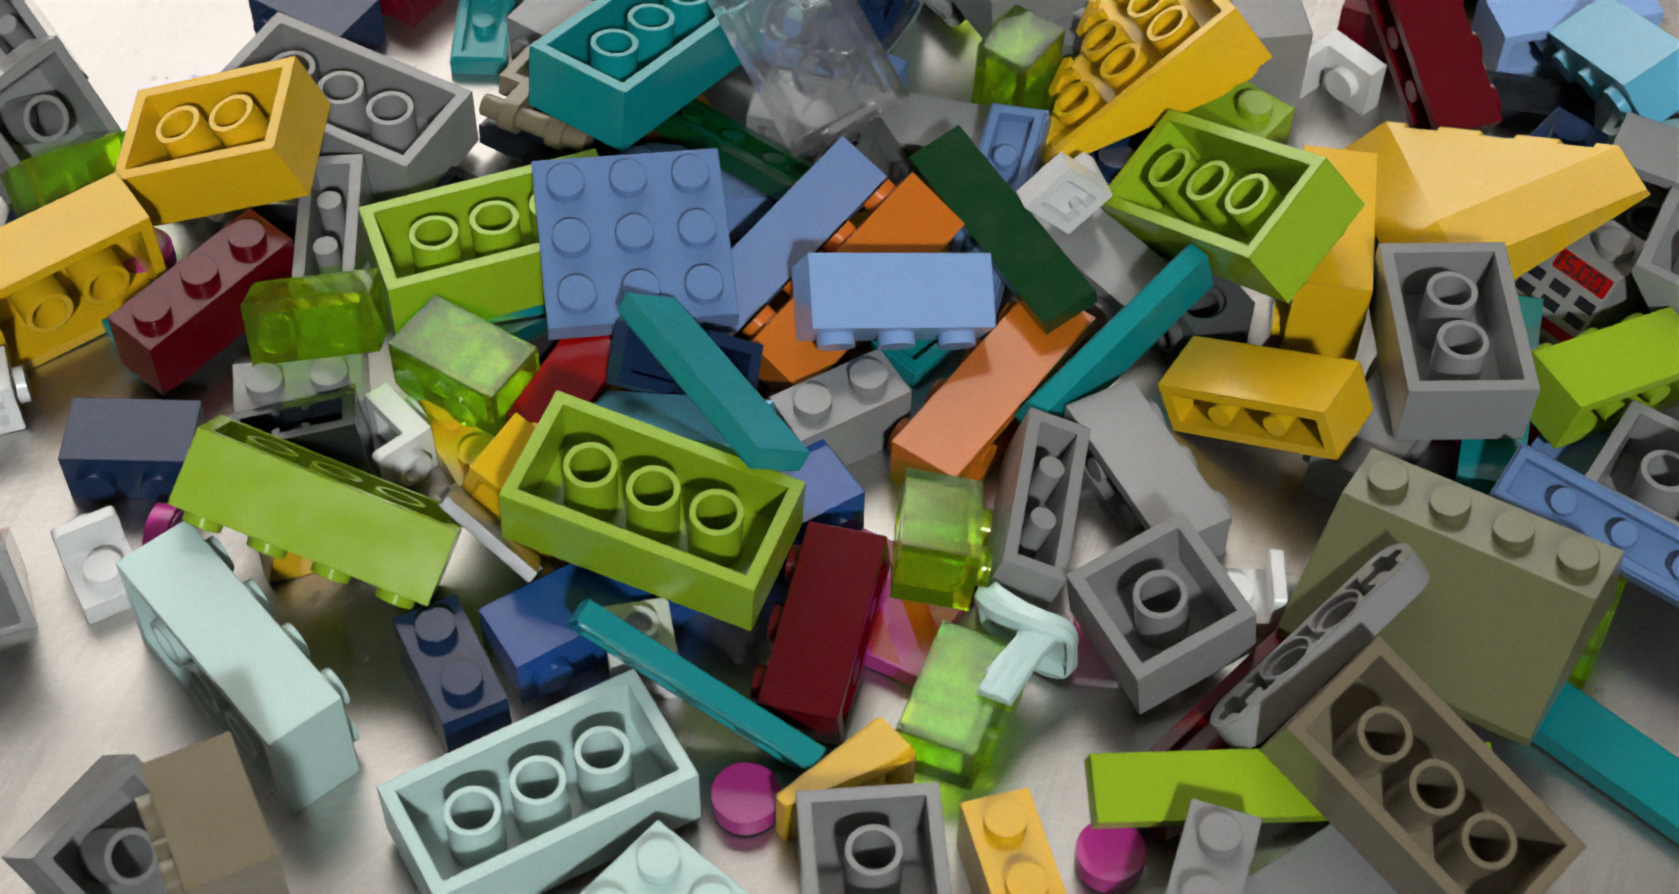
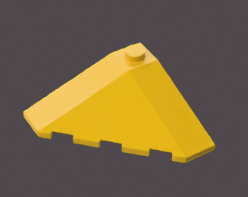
(1142, 63)
(1495, 189)

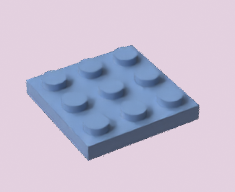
(632, 228)

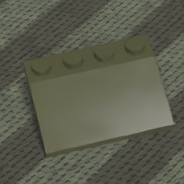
(1504, 595)

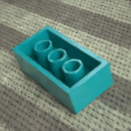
(628, 65)

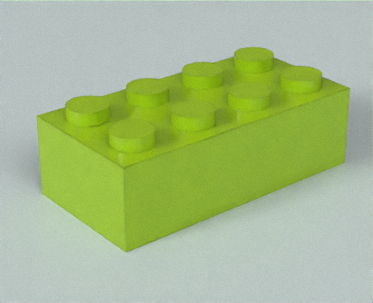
(1240, 198)
(460, 242)
(652, 509)
(315, 510)

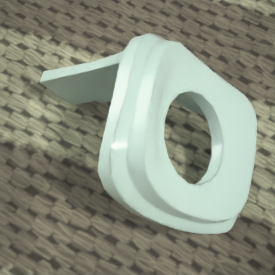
(1037, 644)

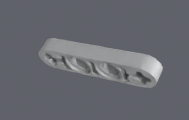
(1320, 647)

